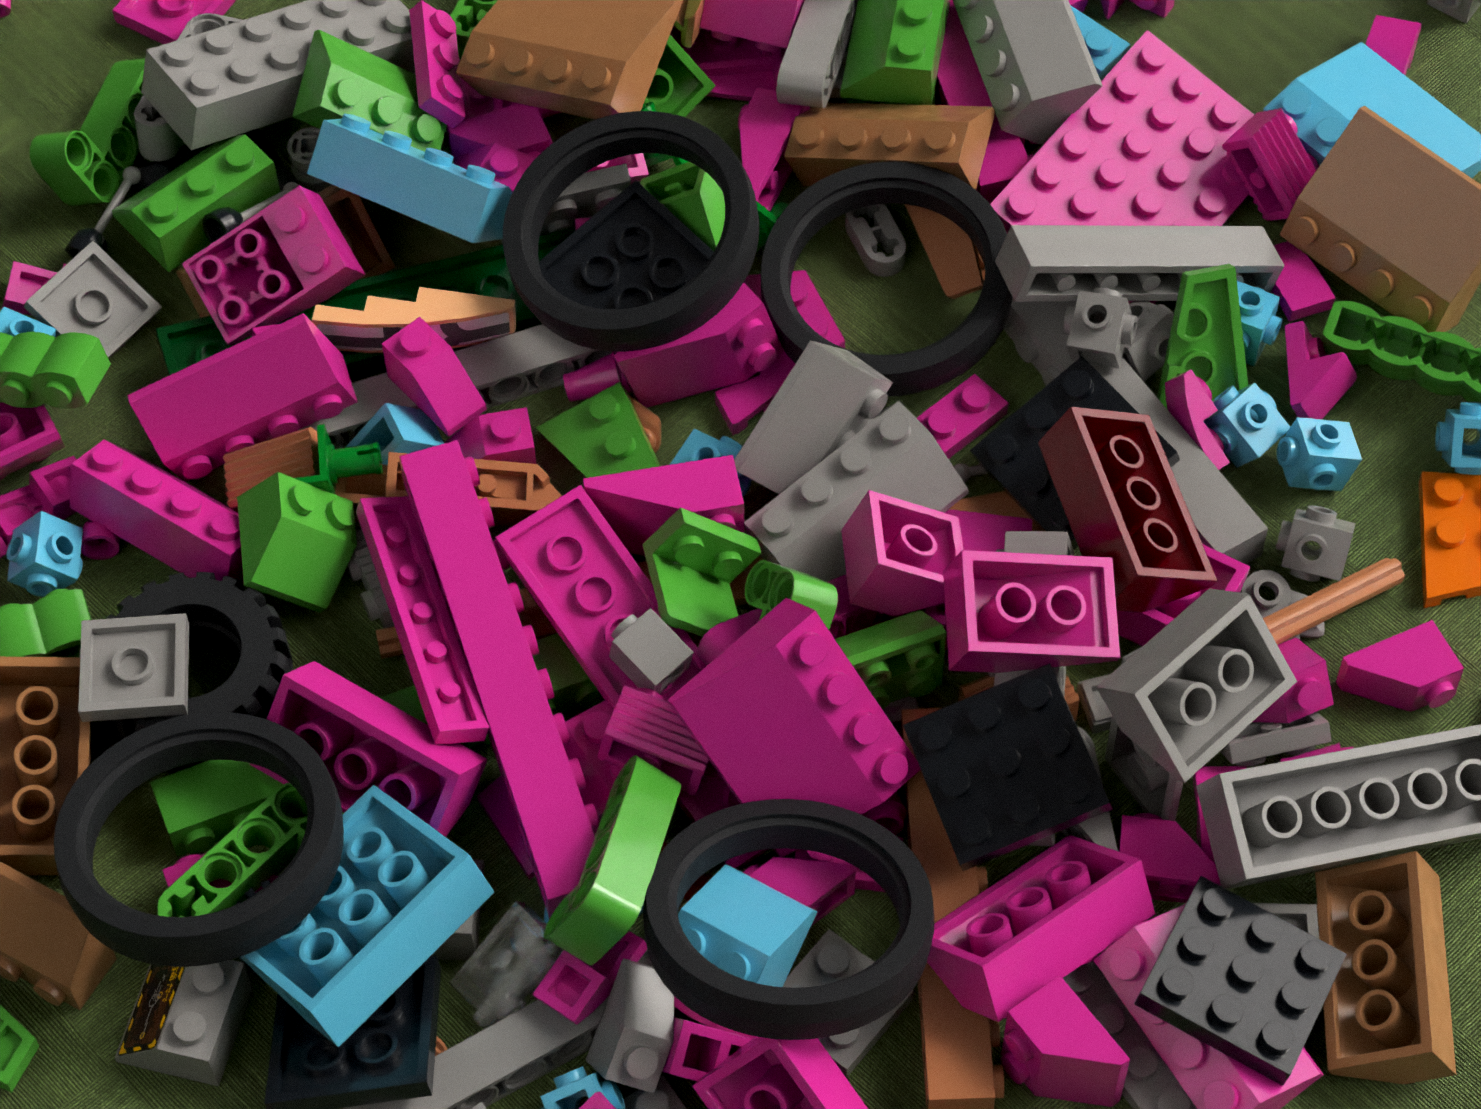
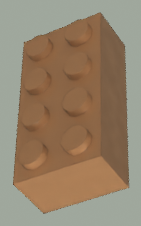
(40, 755)

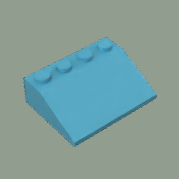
(1333, 92)
(409, 179)
(380, 919)

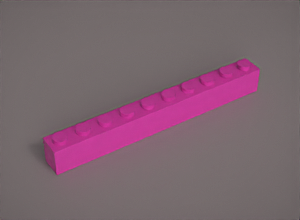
(500, 659)

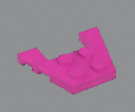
(747, 398)

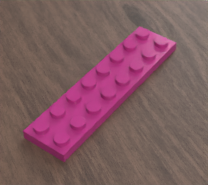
(585, 590)

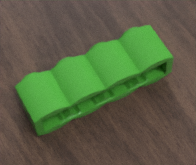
(1404, 350)
(50, 369)
(45, 627)

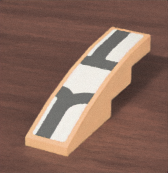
(455, 316)

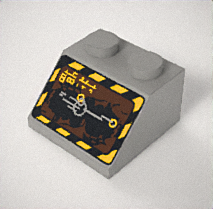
(187, 1020)

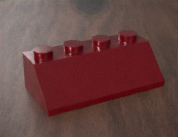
(1126, 505)

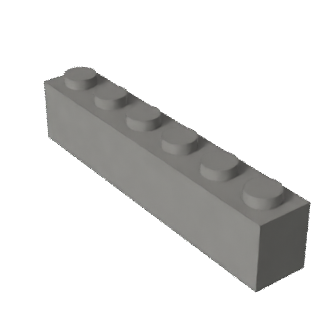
(1137, 261)

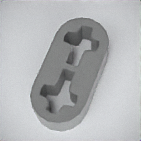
(884, 232)

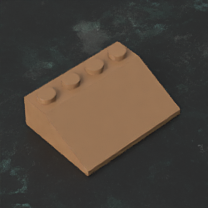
(569, 53)
(1393, 223)

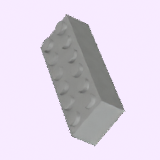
(254, 67)
(1344, 806)

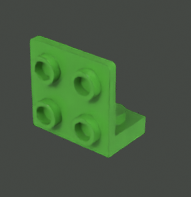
(693, 568)

